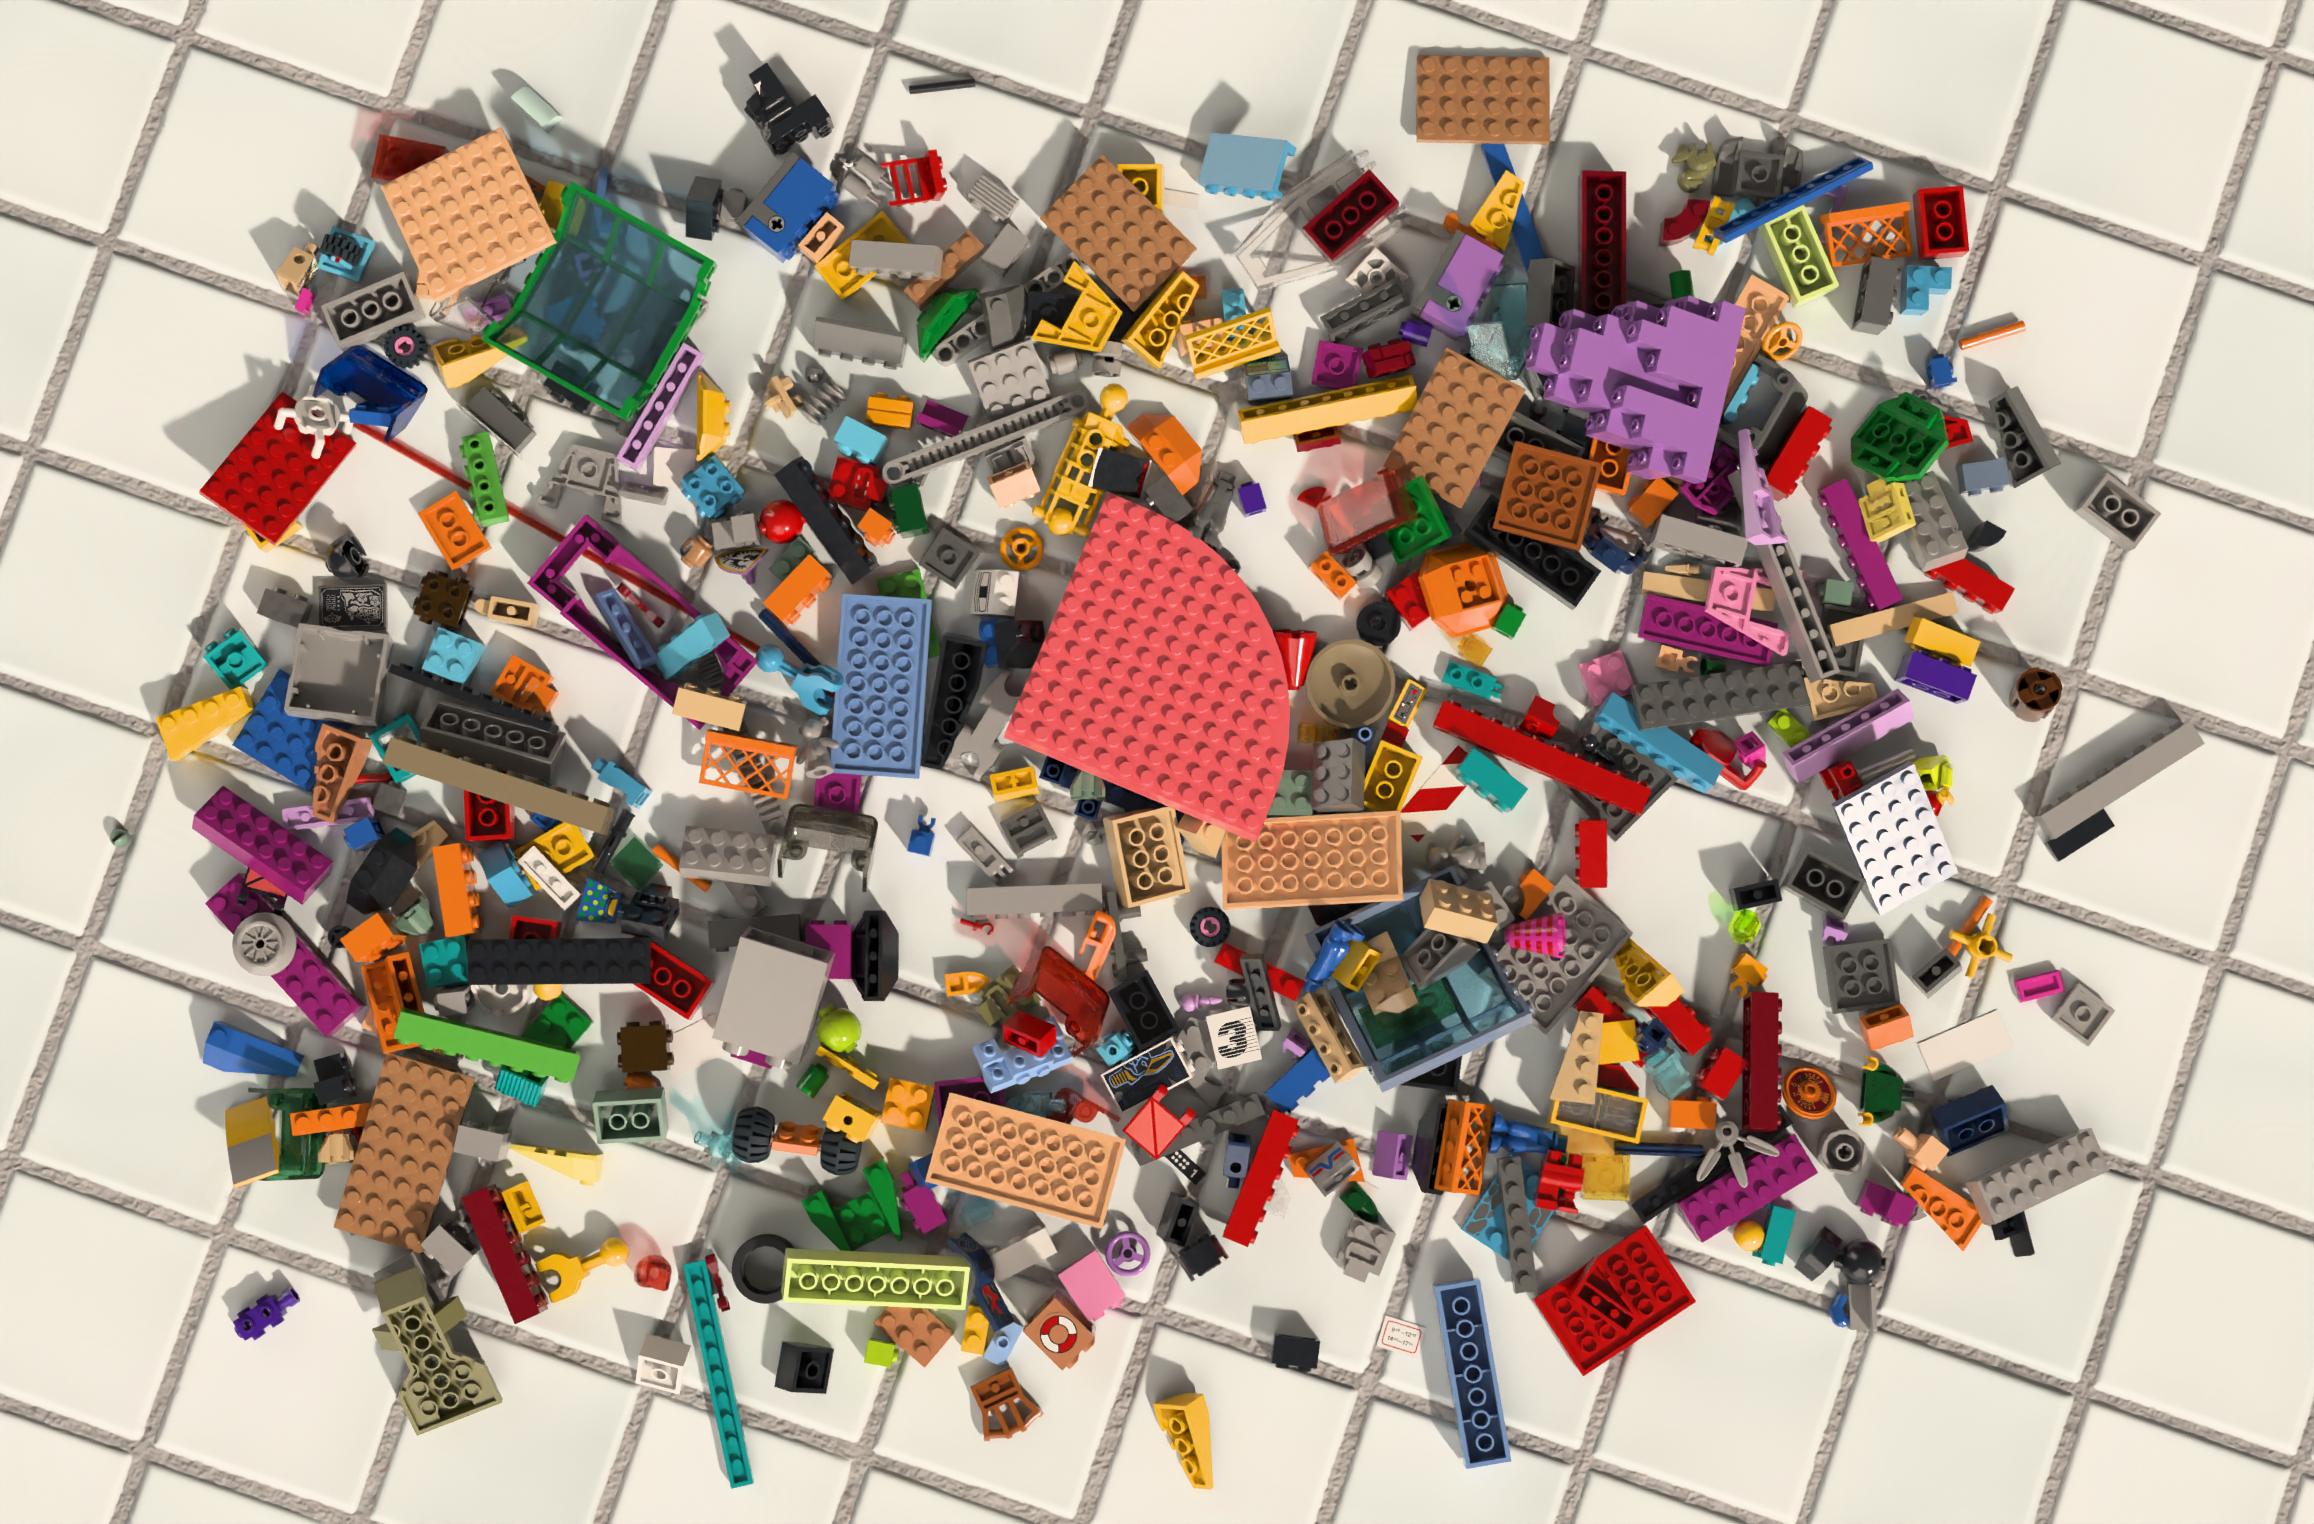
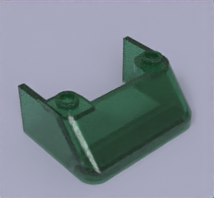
(298, 1152)

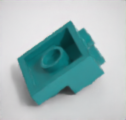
(234, 658)

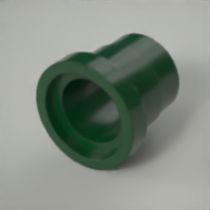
(1711, 666)

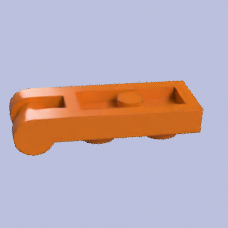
(1451, 224)

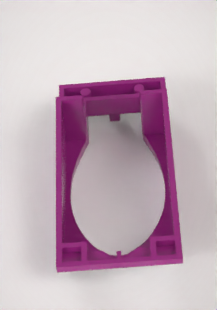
(547, 581)

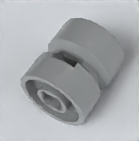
(1111, 351)
(1361, 567)

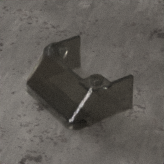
(831, 831)

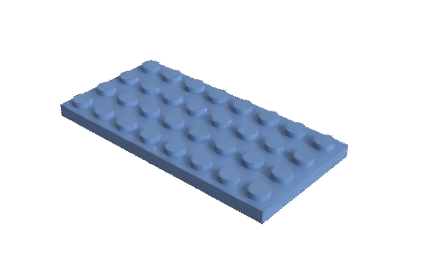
(884, 685)

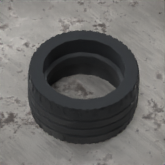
(738, 1267)

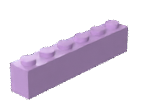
(660, 407)
(1848, 735)

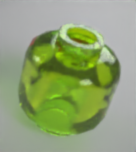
(1744, 926)

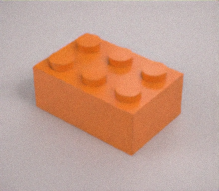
(798, 590)
(374, 938)

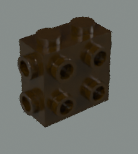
(443, 600)
(645, 1047)

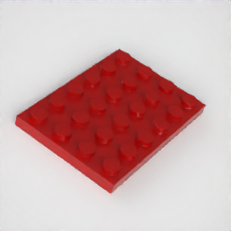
(272, 473)
(1644, 1279)

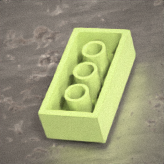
(1798, 256)

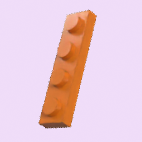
(329, 1118)

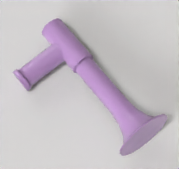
(1839, 197)

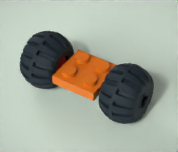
(756, 1138)

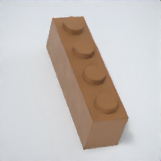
(954, 262)

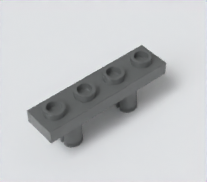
(1122, 956)

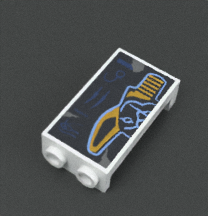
(1140, 1076)

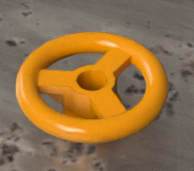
(1778, 337)
(1037, 541)

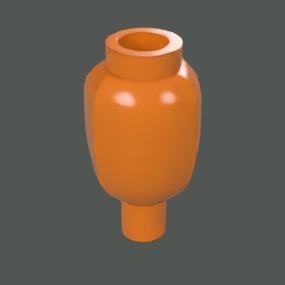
(638, 1081)

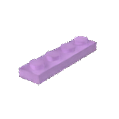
(352, 811)

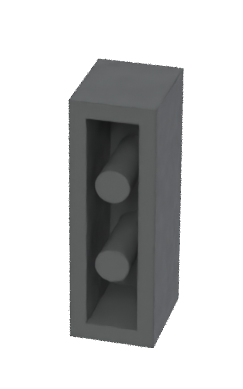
(501, 419)

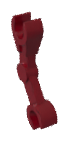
(653, 617)
(712, 1264)

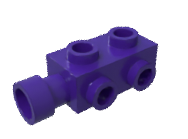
(259, 1319)

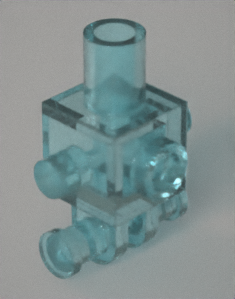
(1037, 1103)
(719, 1147)

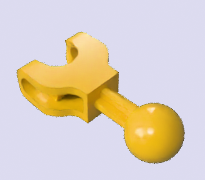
(574, 1269)

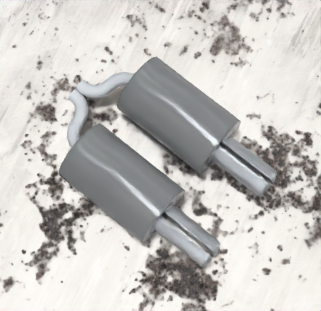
(860, 189)

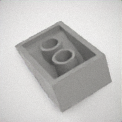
(1436, 956)

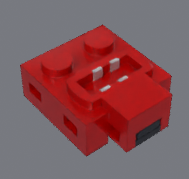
(857, 484)

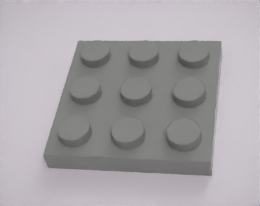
(1009, 379)

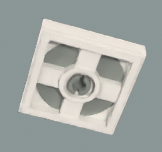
(1373, 272)

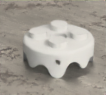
(500, 1004)

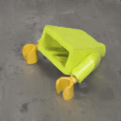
(1936, 773)

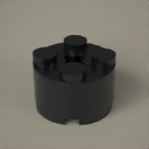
(1202, 1256)

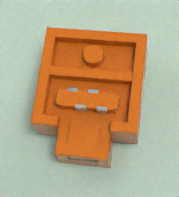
(525, 686)

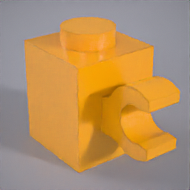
(1747, 972)

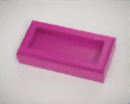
(2039, 986)

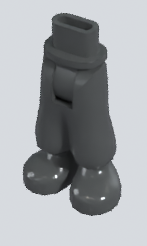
(1214, 510)

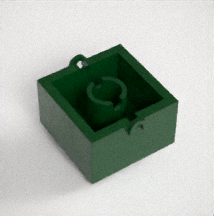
(909, 510)

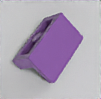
(1392, 1155)

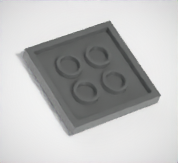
(1861, 976)

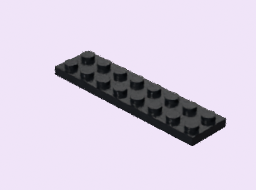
(559, 961)

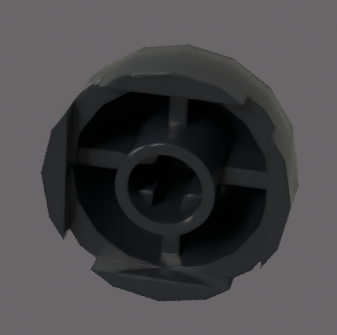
(345, 559)

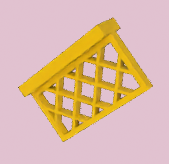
(1235, 352)

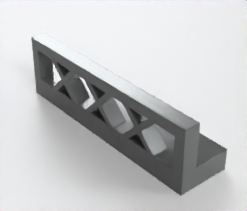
(1365, 310)

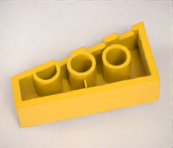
(1157, 325)

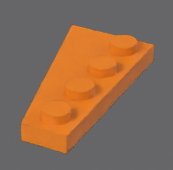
(1948, 1209)

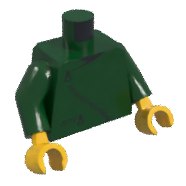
(1881, 1092)

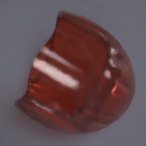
(653, 1272)

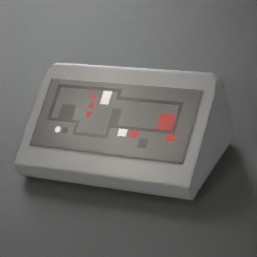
(644, 493)

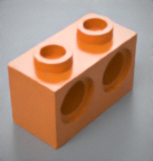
(1332, 575)

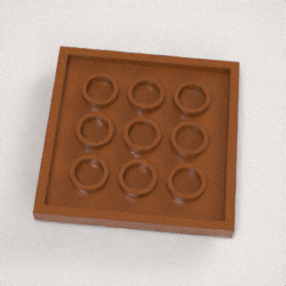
(1547, 495)

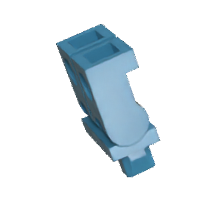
(613, 775)

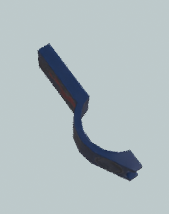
(985, 1288)

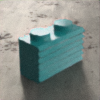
(521, 1085)

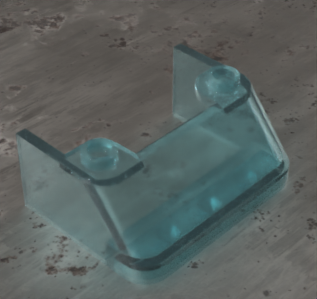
(1506, 338)

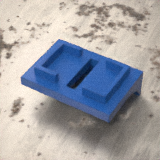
(370, 414)

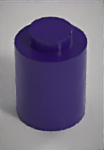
(1415, 332)

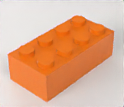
(457, 890)

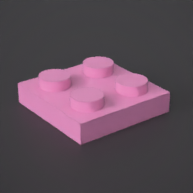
(1606, 676)

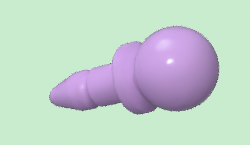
(1191, 1002)

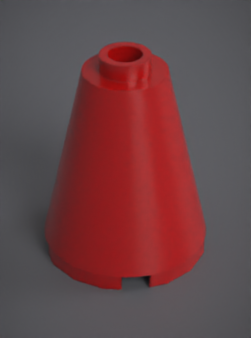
(1296, 654)

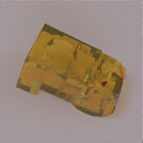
(1314, 733)

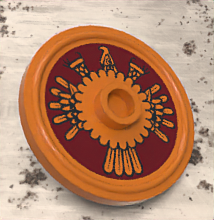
(1808, 1092)

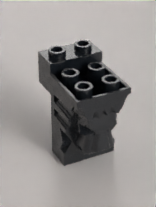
(779, 117)

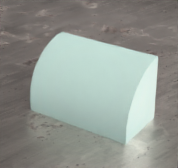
(536, 108)

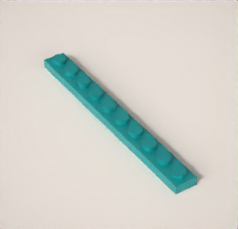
(718, 1374)

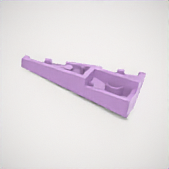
(1758, 503)

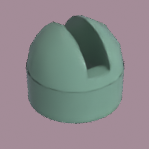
(122, 841)

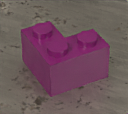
(1889, 1204)

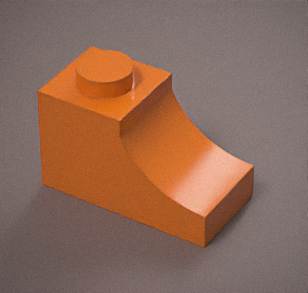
(1534, 890)

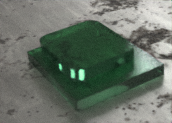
(636, 864)

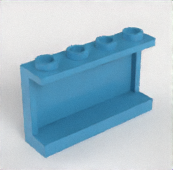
(1244, 165)

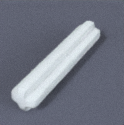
(1886, 765)

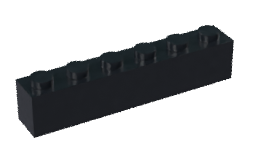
(827, 520)

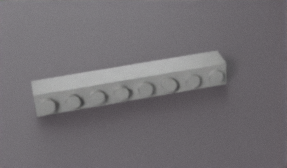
(2119, 780)

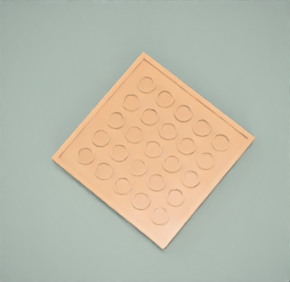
(468, 214)

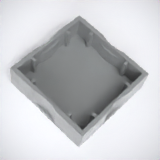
(338, 675)

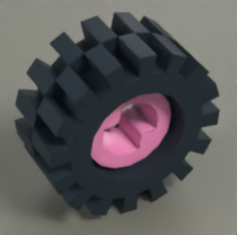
(397, 355)
(1203, 936)

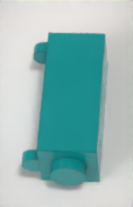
(1776, 1235)

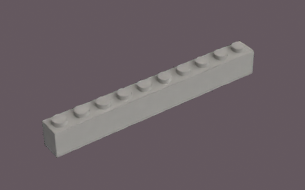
(1793, 601)

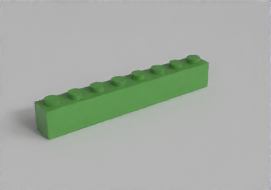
(486, 1044)

